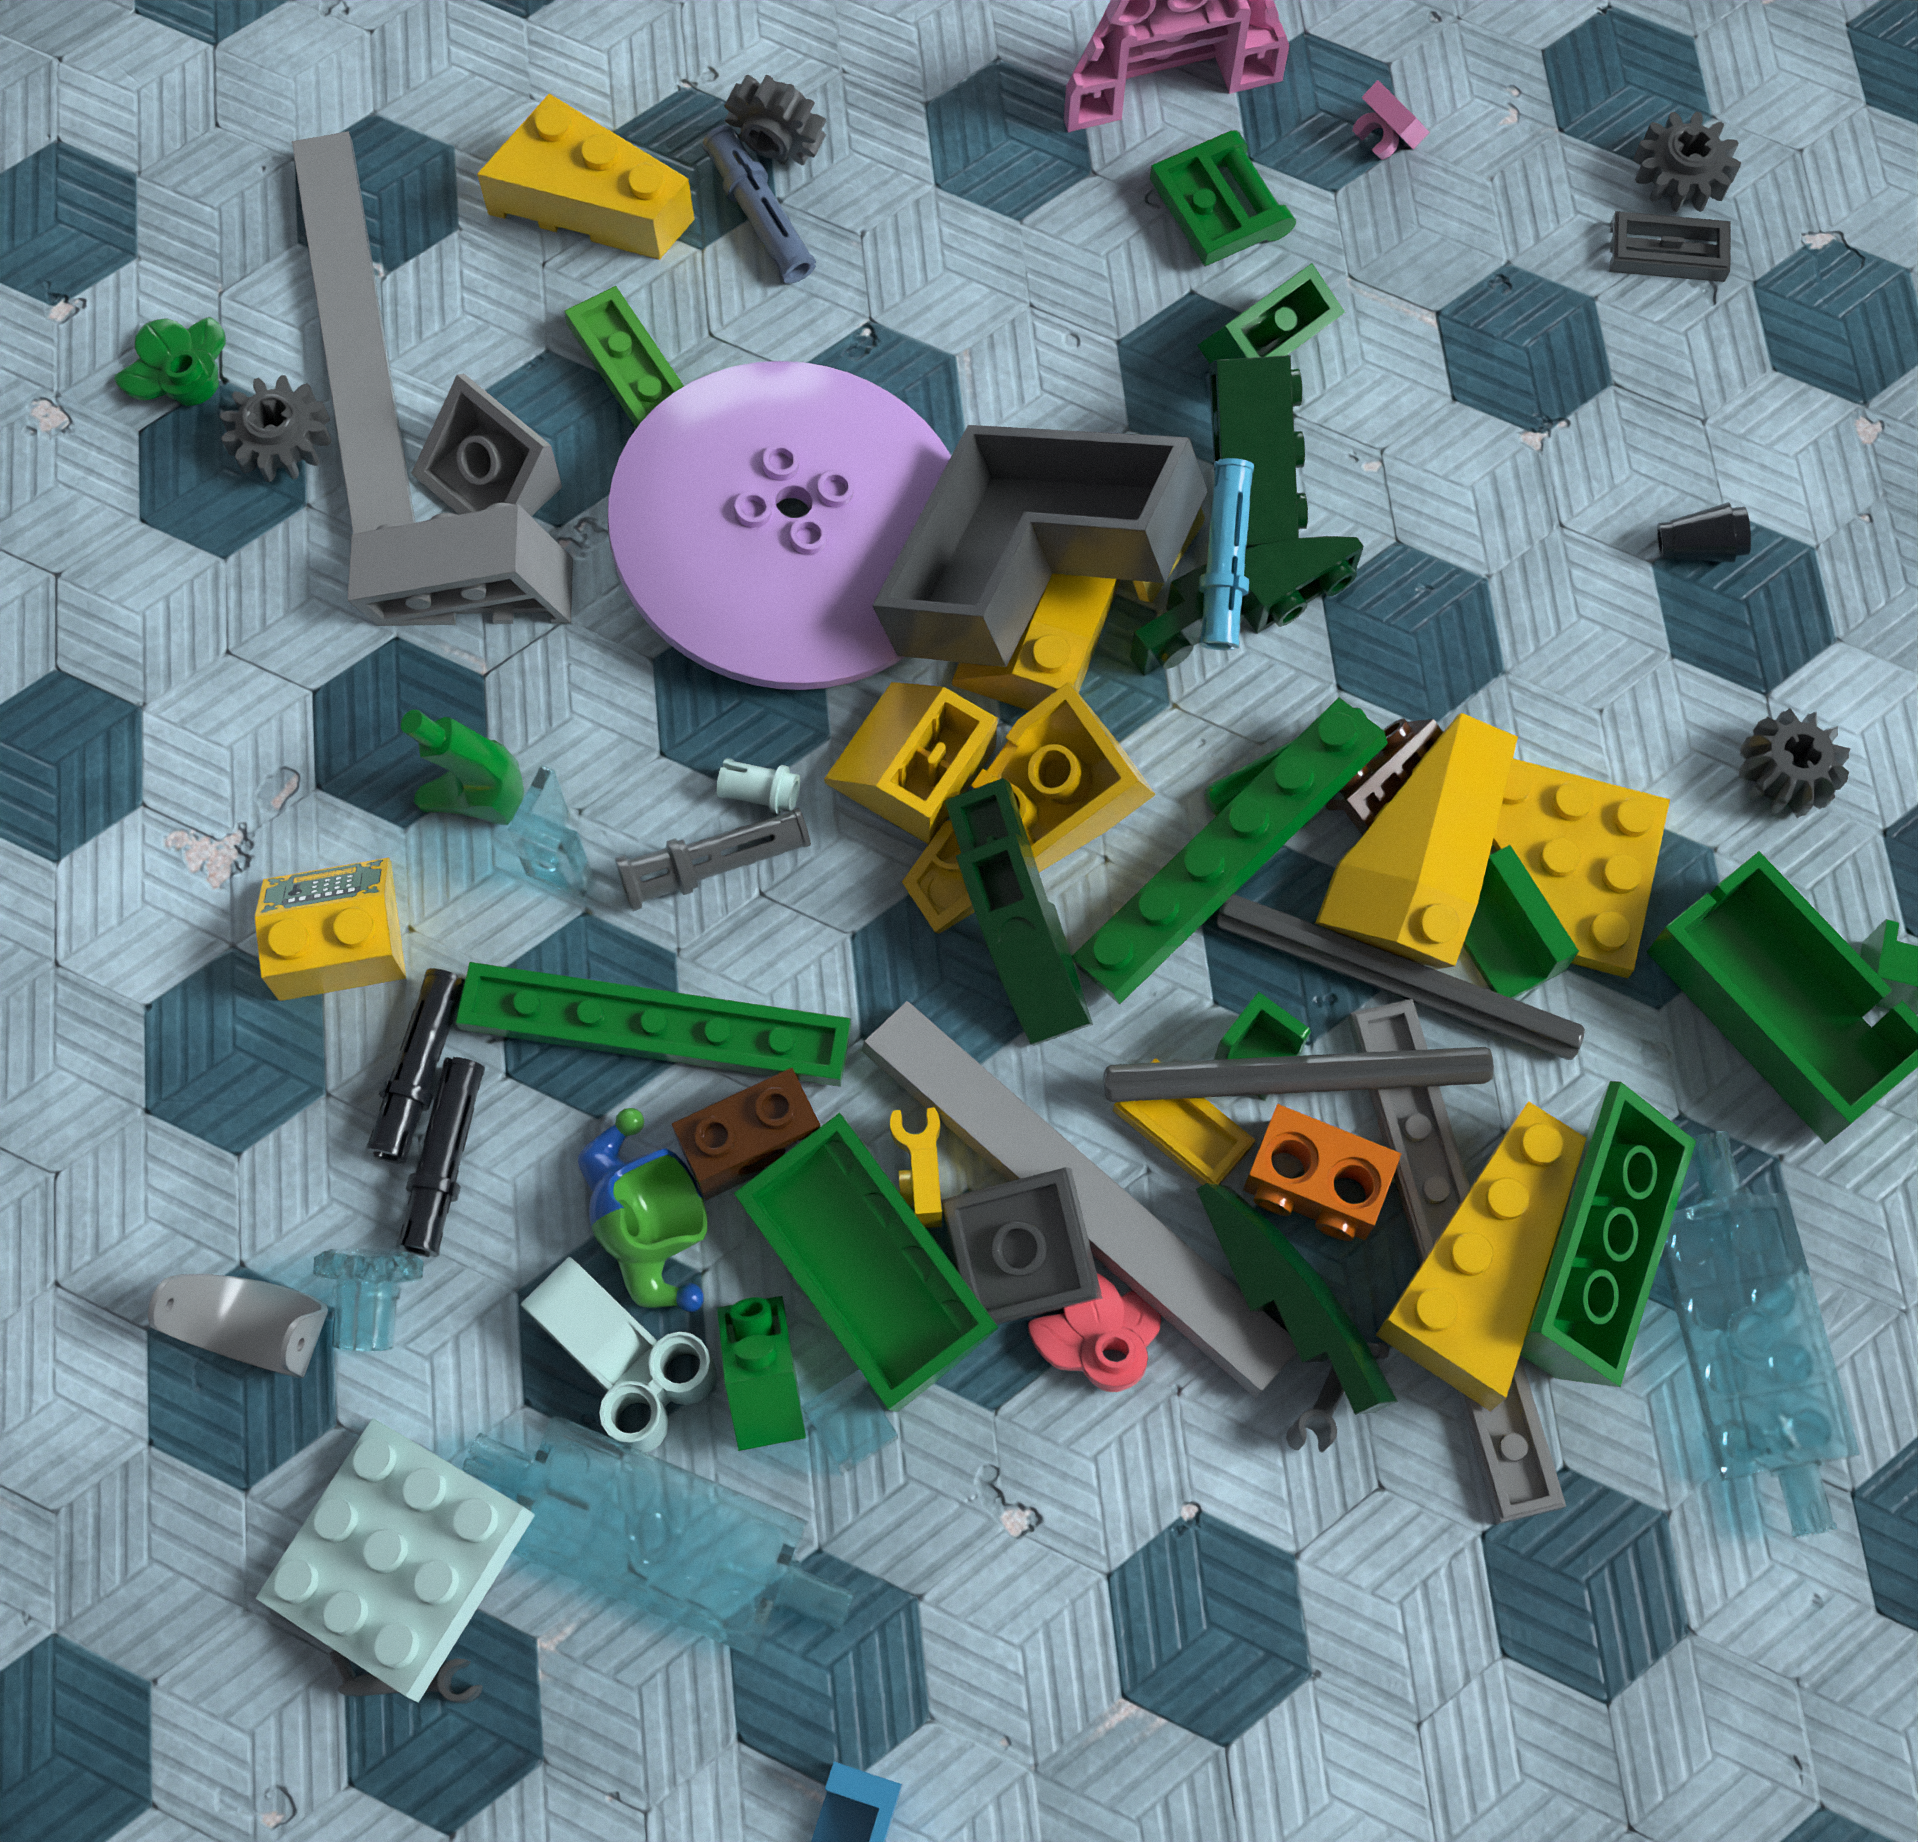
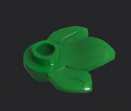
(174, 361)

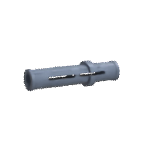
(747, 184)

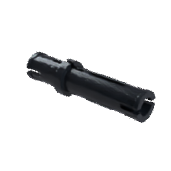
(411, 1079)
(436, 1174)

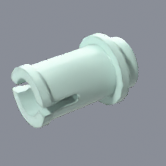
(759, 785)

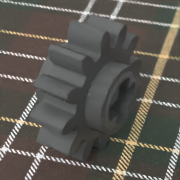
(775, 120)
(1686, 161)
(275, 428)

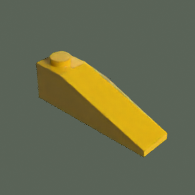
(1052, 647)
(1068, 787)
(1425, 856)

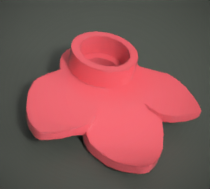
(1086, 1330)

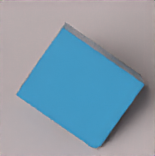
(856, 1806)

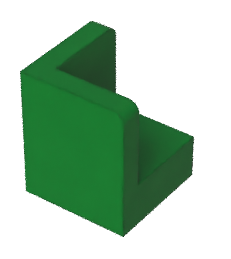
(1894, 963)
(1263, 1032)

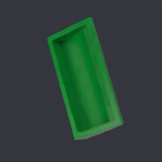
(866, 1263)

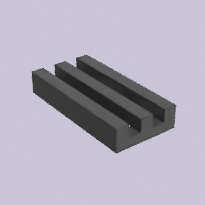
(1671, 254)

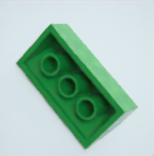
(1608, 1241)

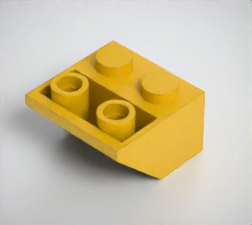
(915, 755)

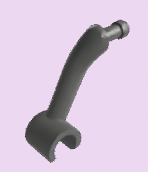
(1320, 1417)
(371, 1685)

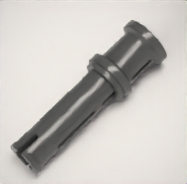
(786, 834)

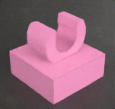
(1392, 118)

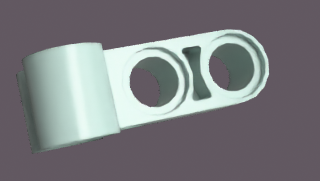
(618, 1352)

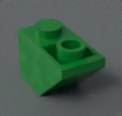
(760, 1373)

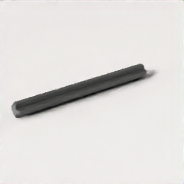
(1401, 977)
(1298, 1074)

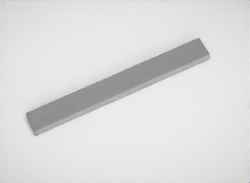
(353, 333)
(1431, 1187)
(1118, 1227)

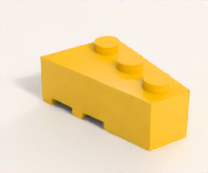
(588, 181)

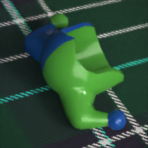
(643, 1212)

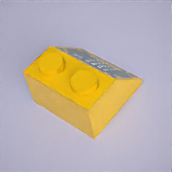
(329, 930)

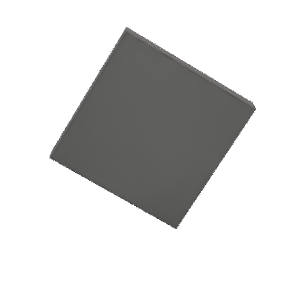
(1023, 1246)

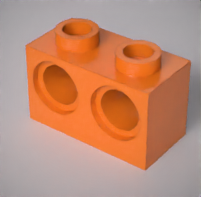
(1326, 1156)

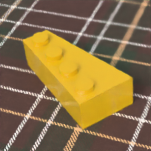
(1483, 1275)

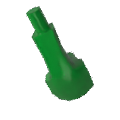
(481, 775)

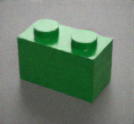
(1277, 321)

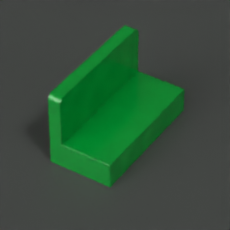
(1515, 931)

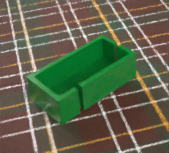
(1789, 996)

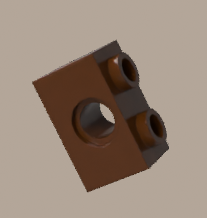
(745, 1132)

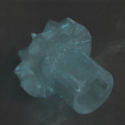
(366, 1294)

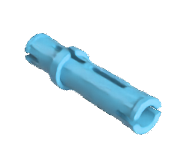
(1224, 576)

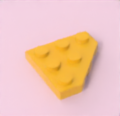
(1589, 855)

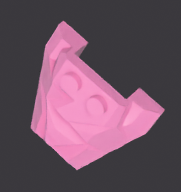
(1166, 34)

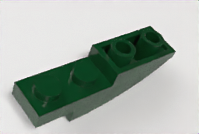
(1281, 584)
(1015, 913)

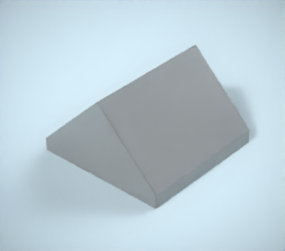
(485, 455)

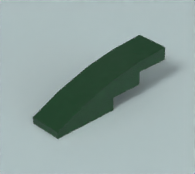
(1280, 1278)

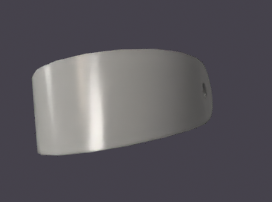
(240, 1319)

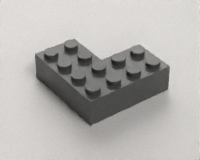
(1026, 509)

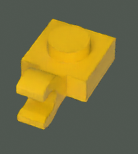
(921, 1184)

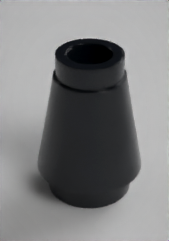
(1707, 535)

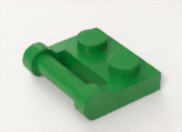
(1208, 207)

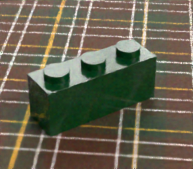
(1256, 423)

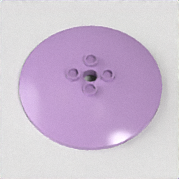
(719, 561)

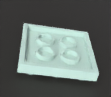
(395, 1559)

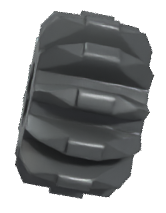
(1816, 769)

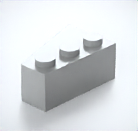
(460, 565)

